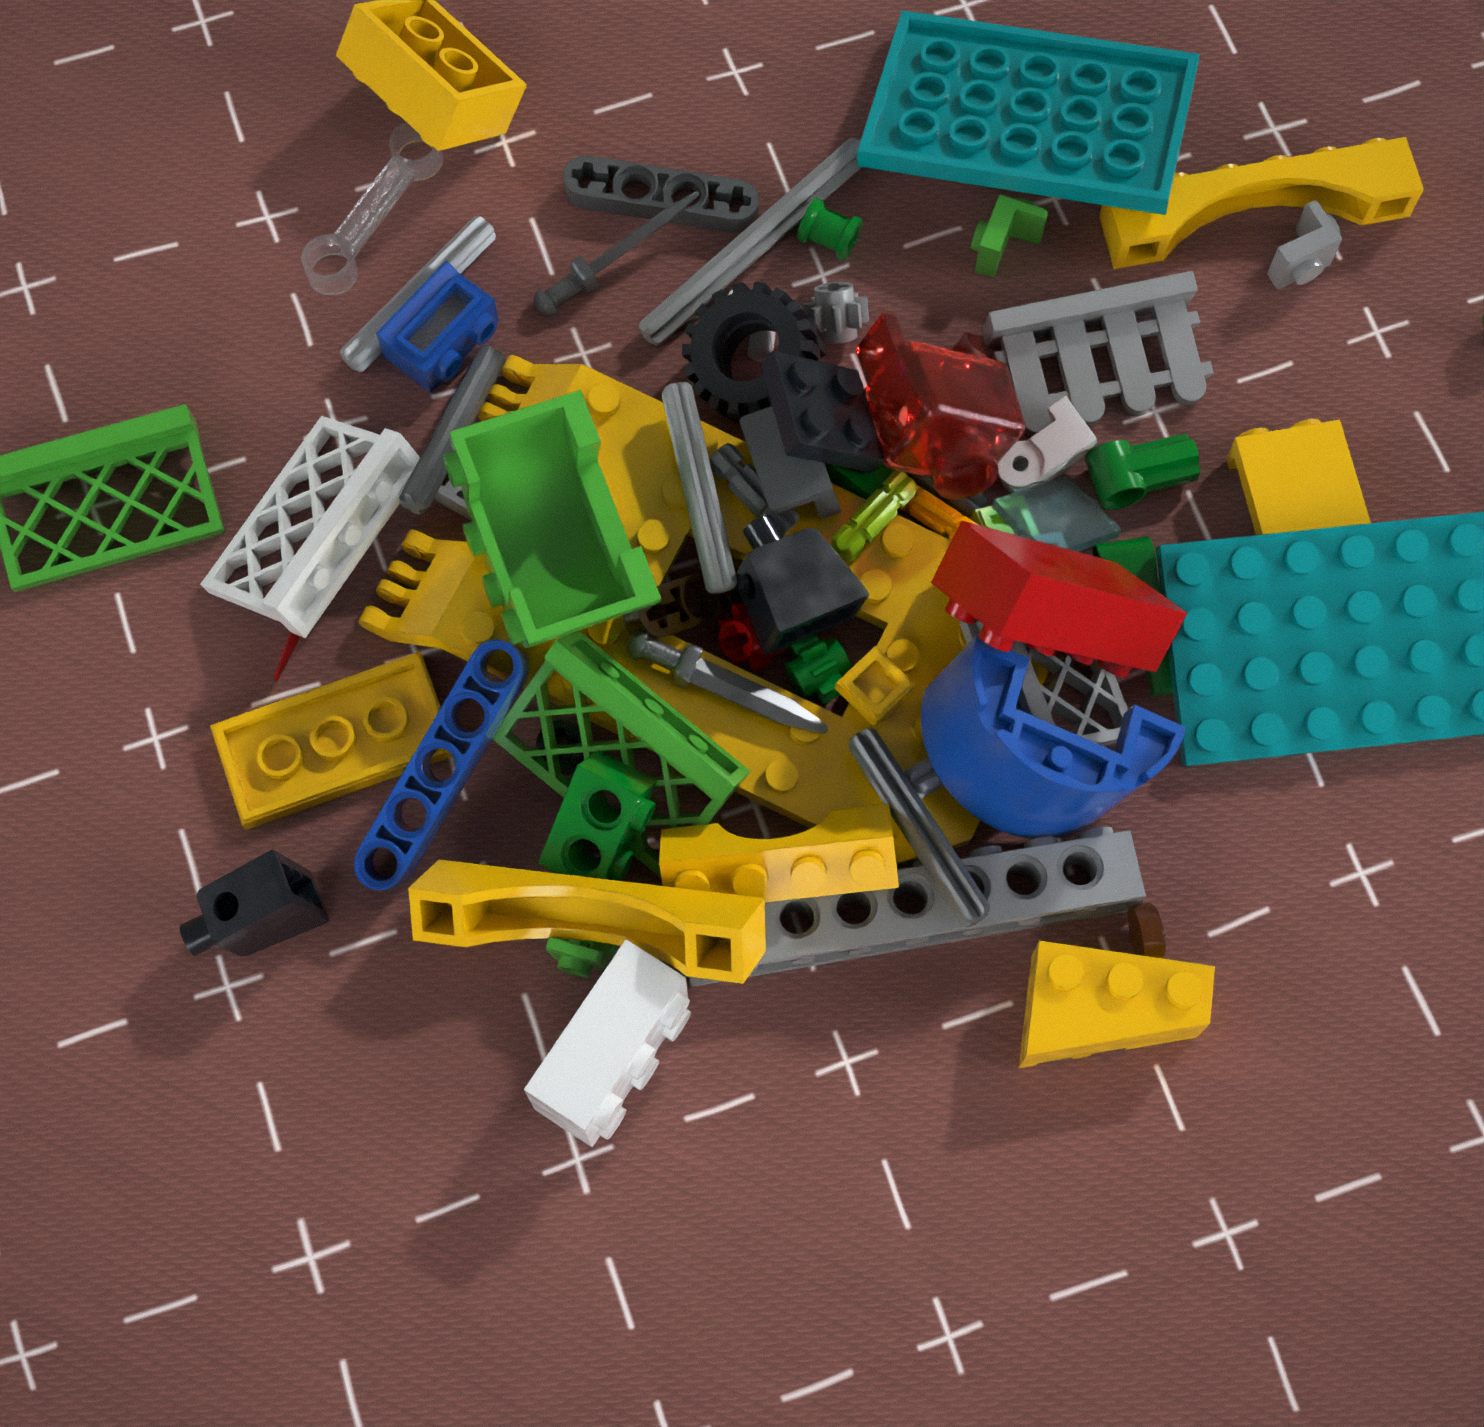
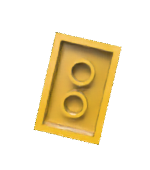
(430, 71)

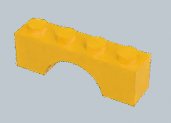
(838, 856)

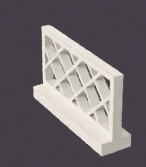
(334, 537)

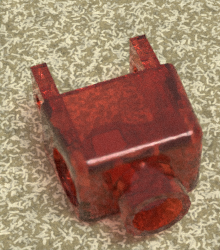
(939, 408)

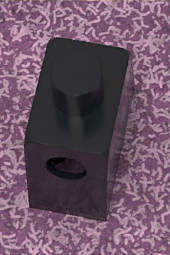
(794, 585)
(255, 907)

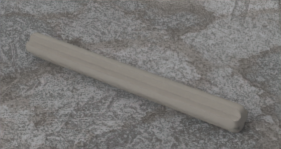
(750, 244)

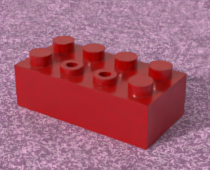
(1055, 600)

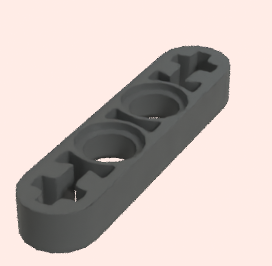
(663, 185)

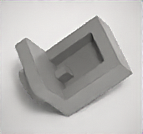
(1310, 253)

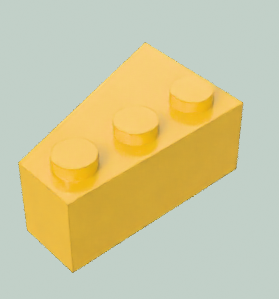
(1109, 1001)

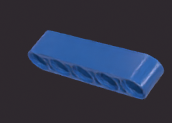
(418, 780)

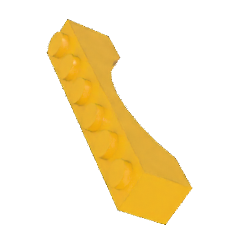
(1354, 182)
(687, 928)

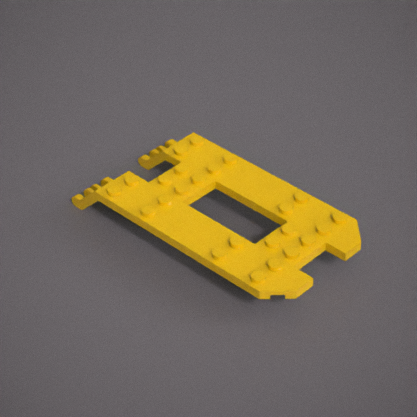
(790, 767)

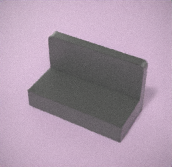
(784, 478)

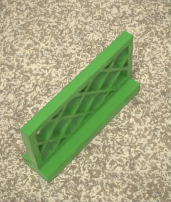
(102, 452)
(635, 711)

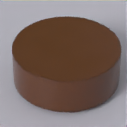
(1146, 930)

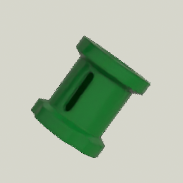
(829, 229)

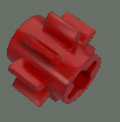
(739, 640)

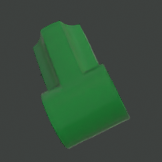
(1128, 472)

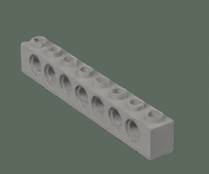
(1104, 854)

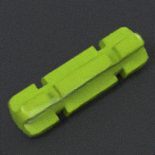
(873, 515)

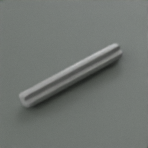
(458, 251)
(699, 488)

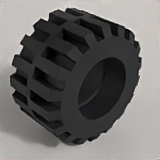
(726, 326)

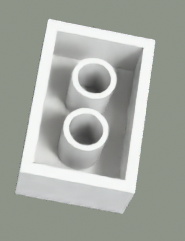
(610, 1045)

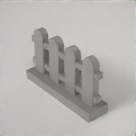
(1116, 312)

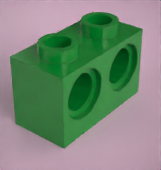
(590, 817)

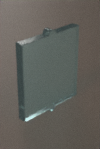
(1057, 515)

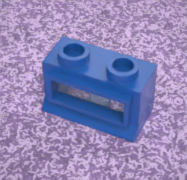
(438, 327)

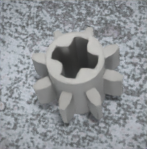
(837, 311)

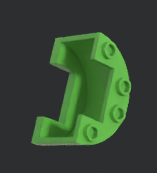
(546, 521)

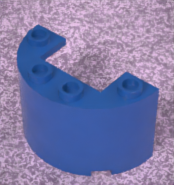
(1020, 768)

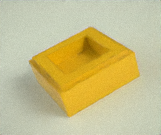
(874, 686)

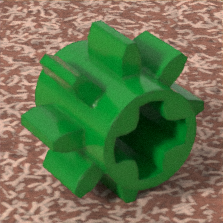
(817, 668)

